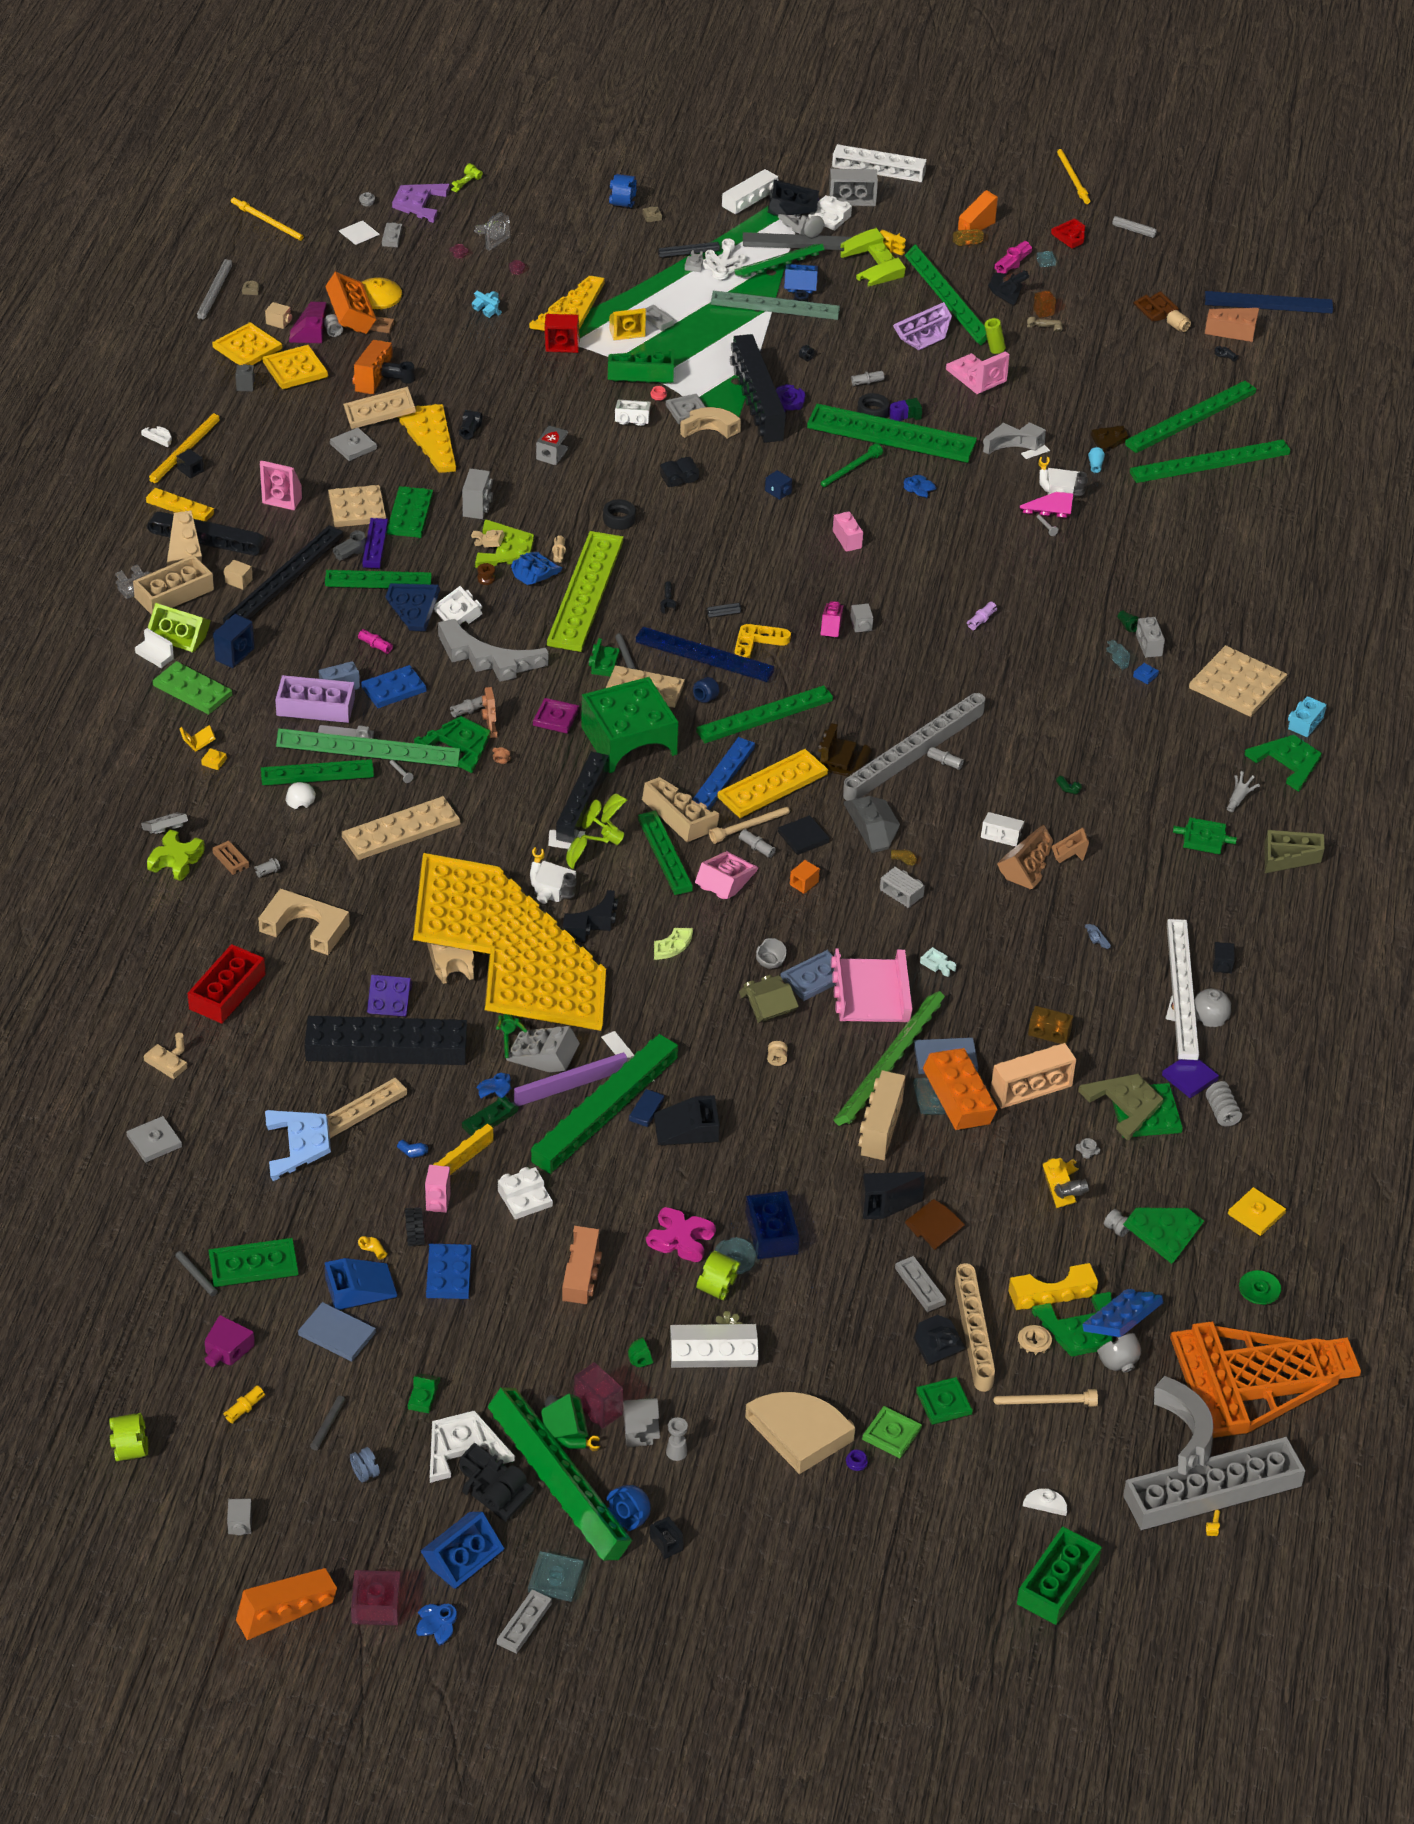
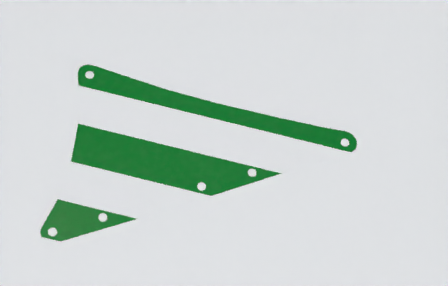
(700, 330)

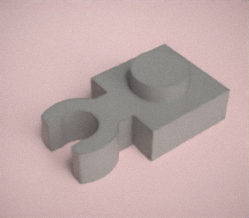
(694, 262)

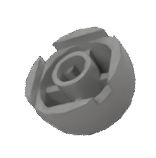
(1212, 1007)
(1121, 1354)

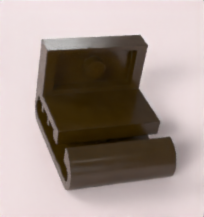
(840, 755)

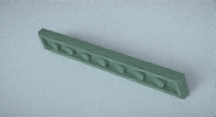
(775, 305)

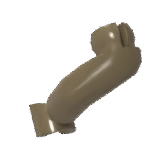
(1057, 324)

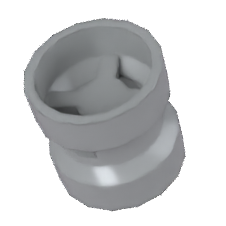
(332, 325)
(1115, 1221)

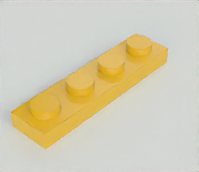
(179, 504)
(467, 1149)

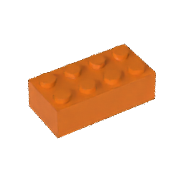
(350, 303)
(959, 1088)

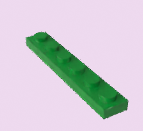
(773, 262)
(374, 579)
(317, 772)
(665, 852)

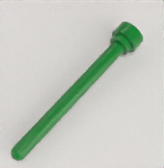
(873, 452)

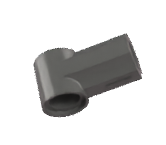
(355, 544)

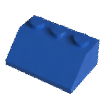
(463, 1549)

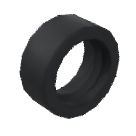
(873, 399)
(619, 506)

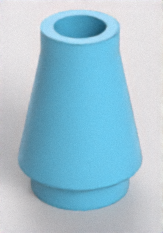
(1096, 459)

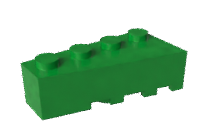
(642, 367)

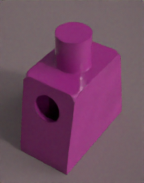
(227, 1342)

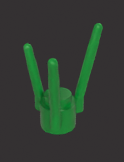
(508, 1025)

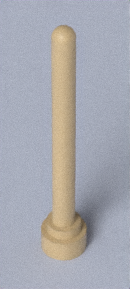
(718, 834)
(1088, 1398)

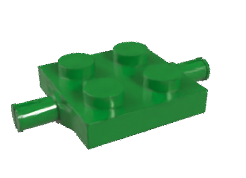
(1204, 835)

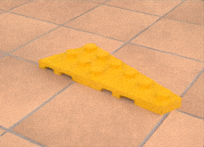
(577, 302)
(430, 431)

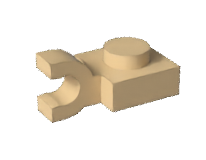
(491, 539)

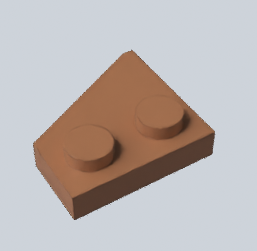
(489, 712)

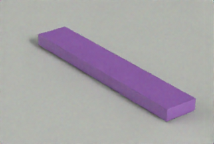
(568, 1079)

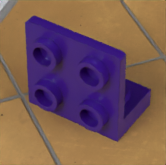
(389, 995)

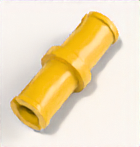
(244, 1404)

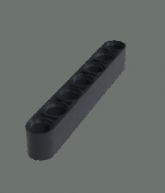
(212, 534)

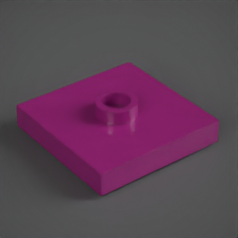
(555, 715)

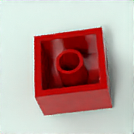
(562, 333)

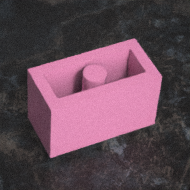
(847, 531)
(437, 1188)

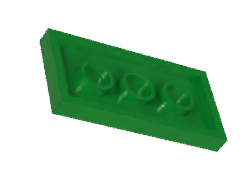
(410, 512)
(253, 1262)

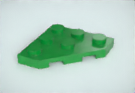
(1164, 1229)

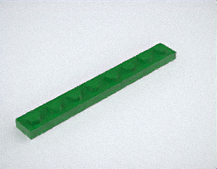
(764, 714)

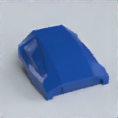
(534, 568)

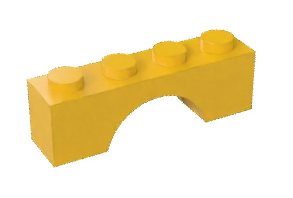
(1030, 1292)

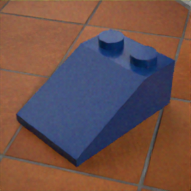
(801, 278)

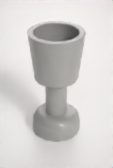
(677, 1446)

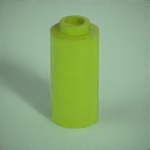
(995, 336)

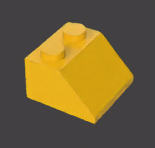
(627, 324)

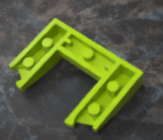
(872, 241)

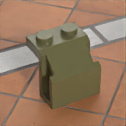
(769, 997)

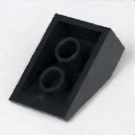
(791, 199)

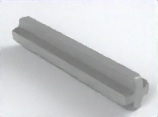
(1133, 226)

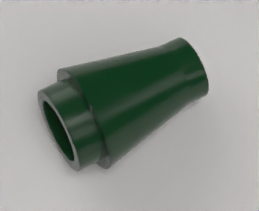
(1128, 620)

